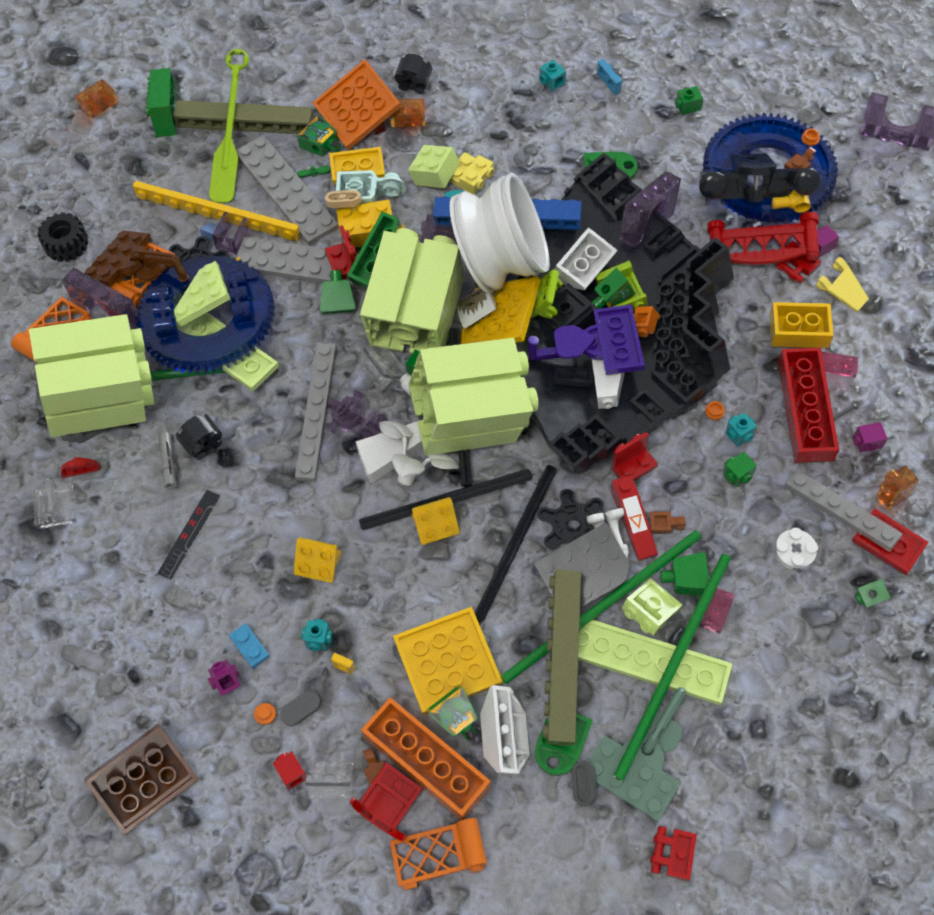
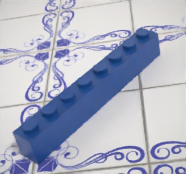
(552, 213)

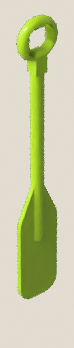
(226, 158)

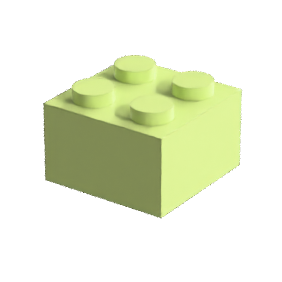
(434, 166)

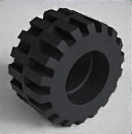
(60, 226)

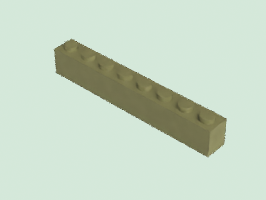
(246, 117)
(563, 658)

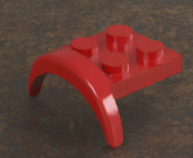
(387, 800)

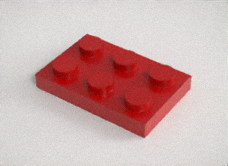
(904, 552)

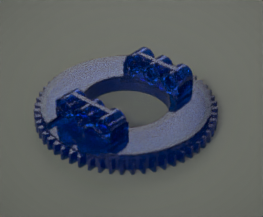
(776, 133)
(251, 310)

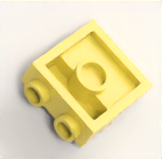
(472, 173)

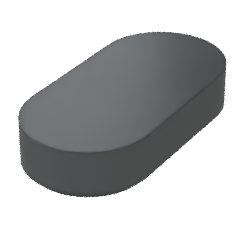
(300, 708)
(584, 783)

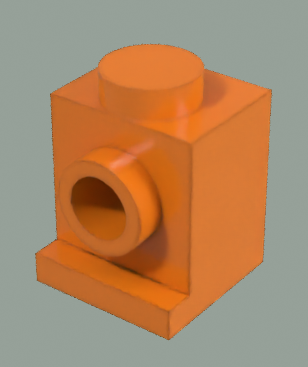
(645, 320)

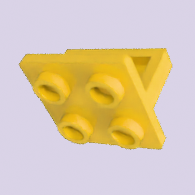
(435, 520)
(316, 559)

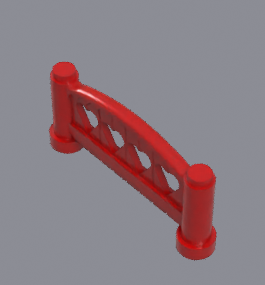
(804, 233)

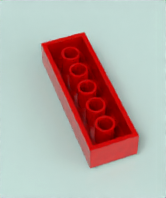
(808, 405)

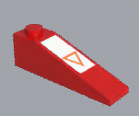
(634, 518)

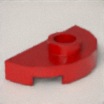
(79, 466)

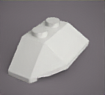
(504, 731)

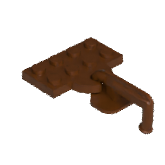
(125, 257)

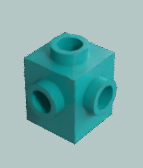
(552, 75)
(740, 429)
(319, 640)

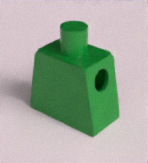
(337, 295)
(687, 574)

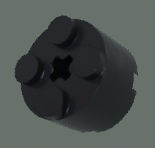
(413, 73)
(199, 436)

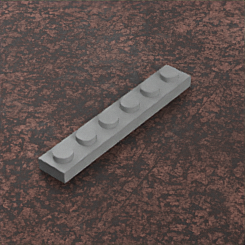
(844, 510)

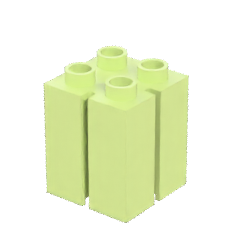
(412, 292)
(91, 374)
(471, 395)

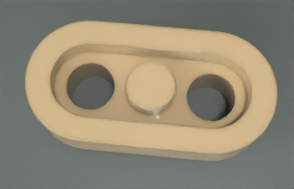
(343, 199)

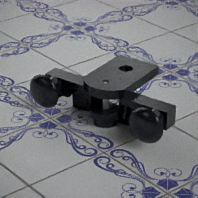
(775, 181)

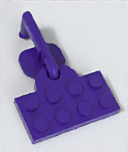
(610, 339)

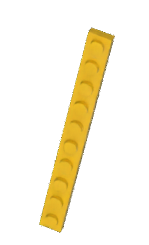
(216, 210)

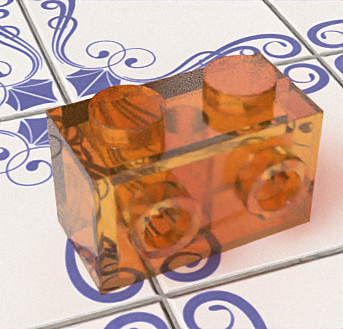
(96, 99)
(410, 114)
(897, 487)

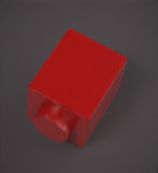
(289, 770)

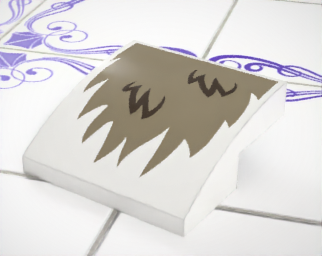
(475, 307)

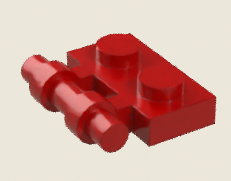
(801, 264)
(681, 853)

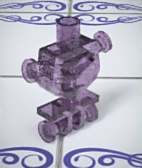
(348, 419)

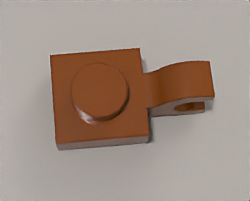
(801, 161)
(663, 522)
(374, 767)

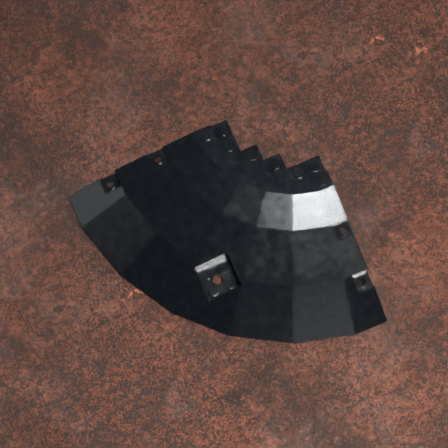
(679, 358)

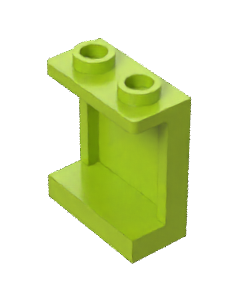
(626, 269)

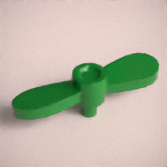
(314, 171)

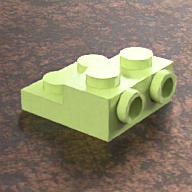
(651, 607)

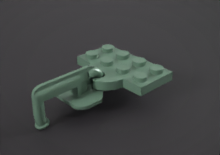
(645, 783)

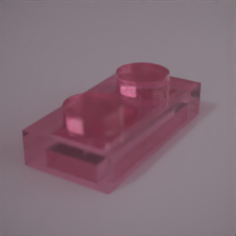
(840, 364)
(717, 610)

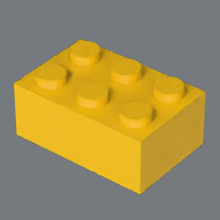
(361, 219)
(801, 325)

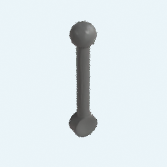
(855, 405)

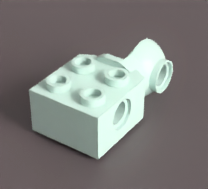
(370, 185)

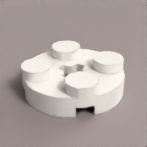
(798, 538)

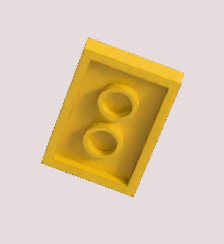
(357, 161)

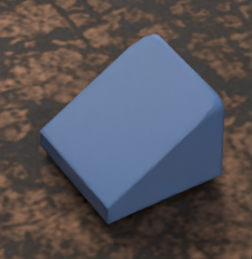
(207, 230)

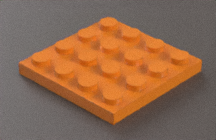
(357, 104)

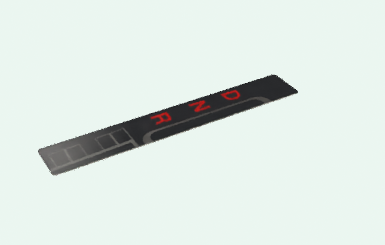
(188, 534)

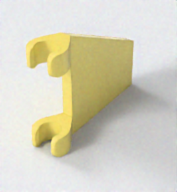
(845, 287)

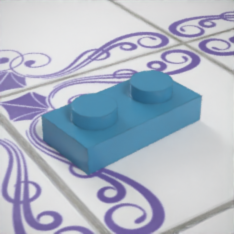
(609, 77)
(249, 646)

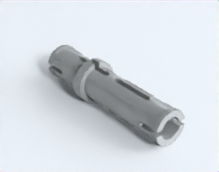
(168, 467)

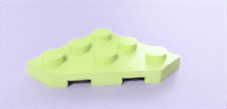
(202, 295)

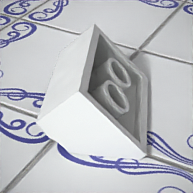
(584, 260)

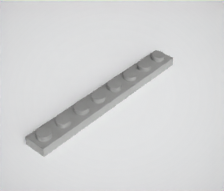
(315, 413)

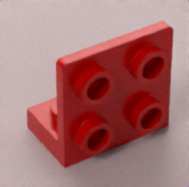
(342, 255)
(633, 458)

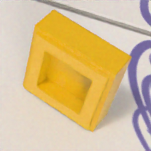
(343, 663)

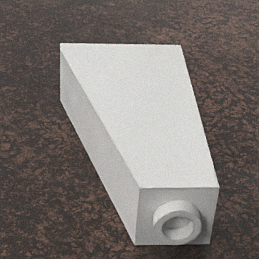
(607, 386)
(378, 450)

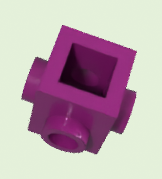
(223, 677)

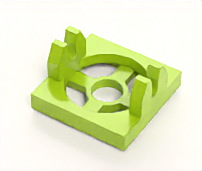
(548, 286)

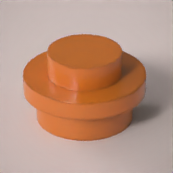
(810, 137)
(714, 410)
(264, 713)

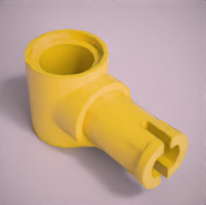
(794, 200)

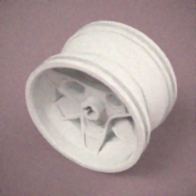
(499, 233)

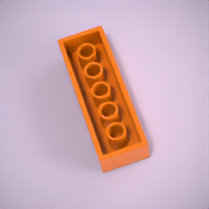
(426, 759)

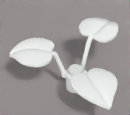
(408, 467)

